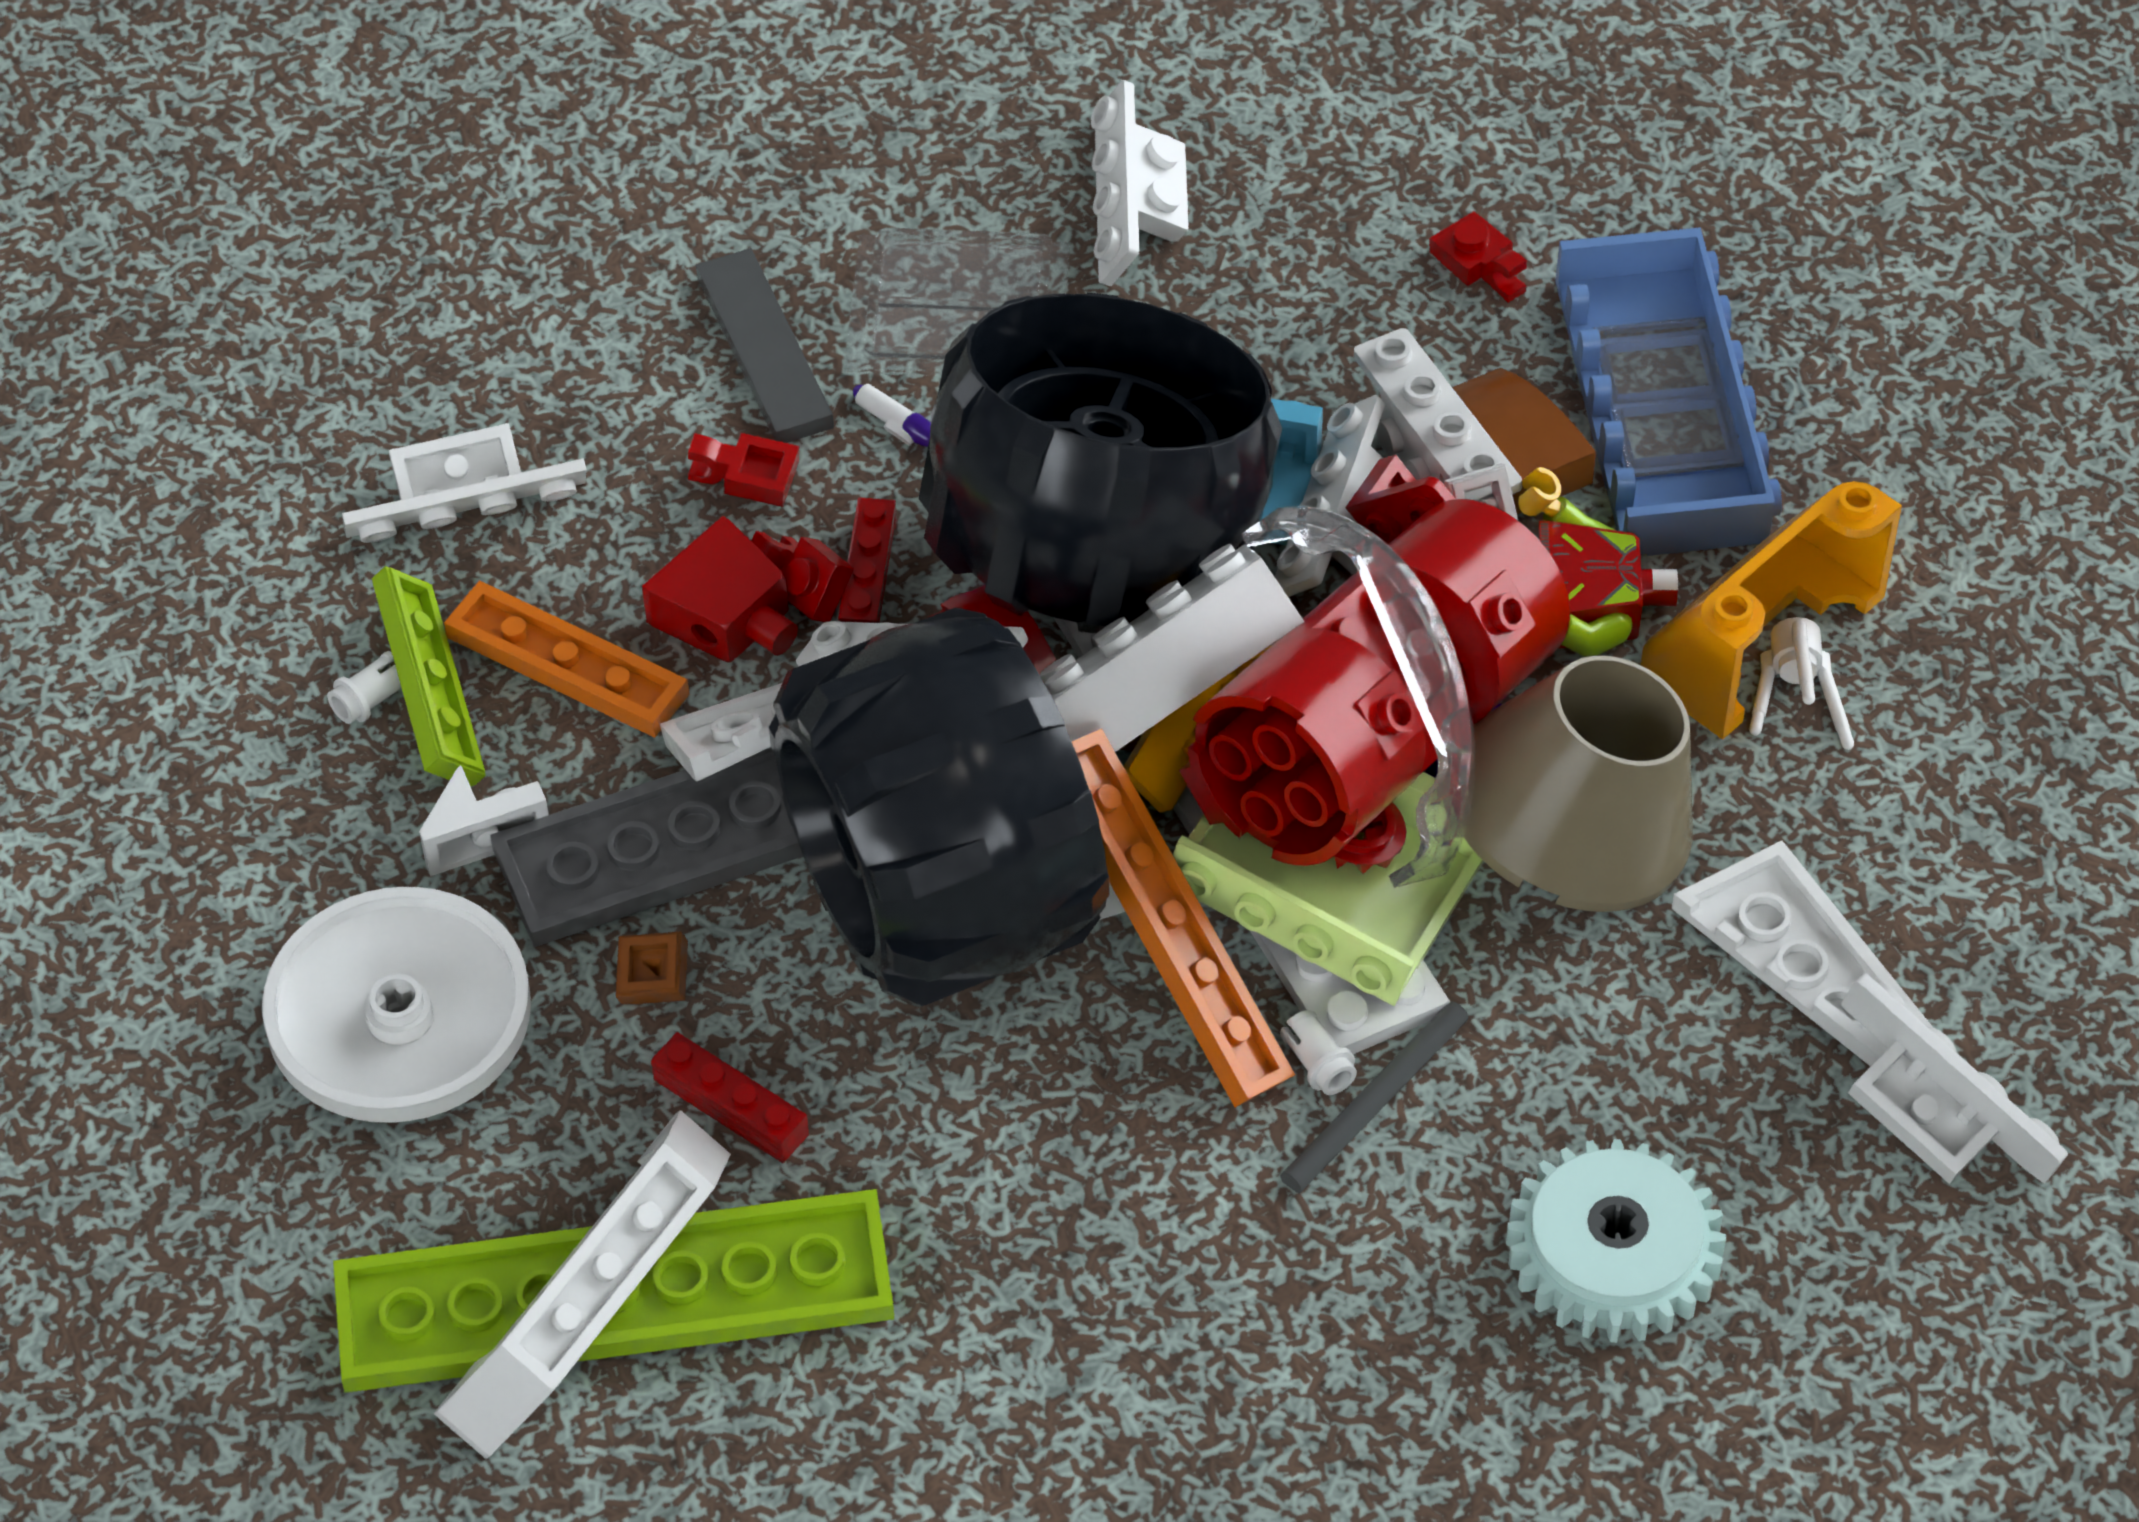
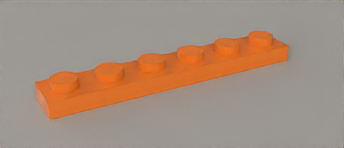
(1179, 932)

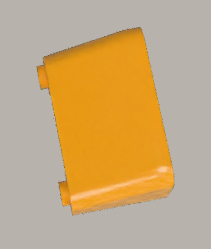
(1821, 556)

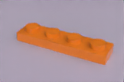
(567, 658)

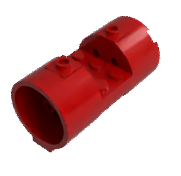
(1324, 720)

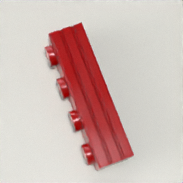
(870, 558)
(730, 1097)

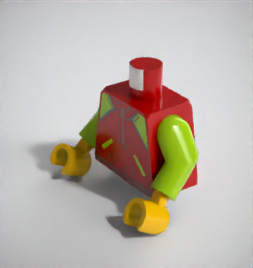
(1597, 567)

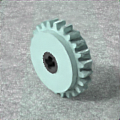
(1615, 1240)

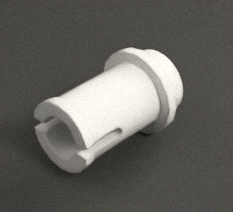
(363, 691)
(1327, 1064)

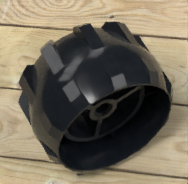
(1094, 454)
(939, 805)

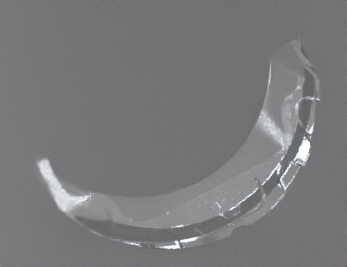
(1425, 660)

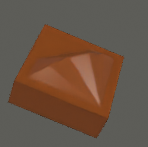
(651, 968)

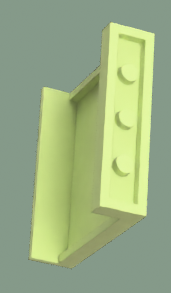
(1330, 914)

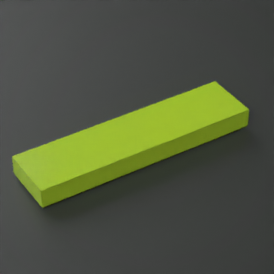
(427, 675)

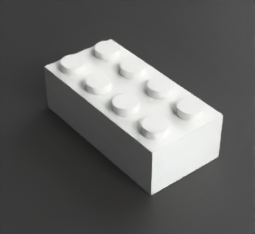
(1172, 649)

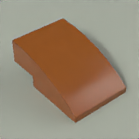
(1529, 429)

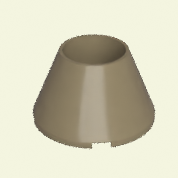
(1586, 786)

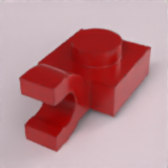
(1479, 251)
(751, 470)
(811, 570)

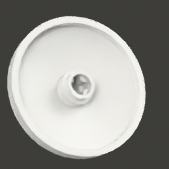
(396, 1004)

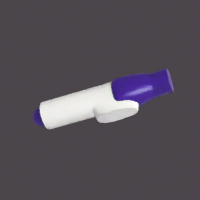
(898, 419)

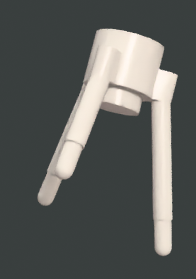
(1798, 659)

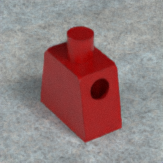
(721, 596)

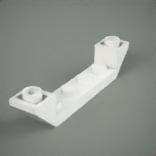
(587, 1288)

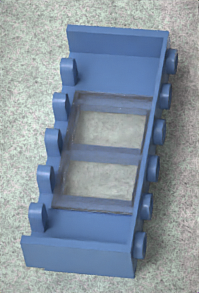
(1666, 391)

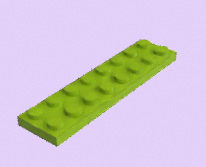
(717, 1282)

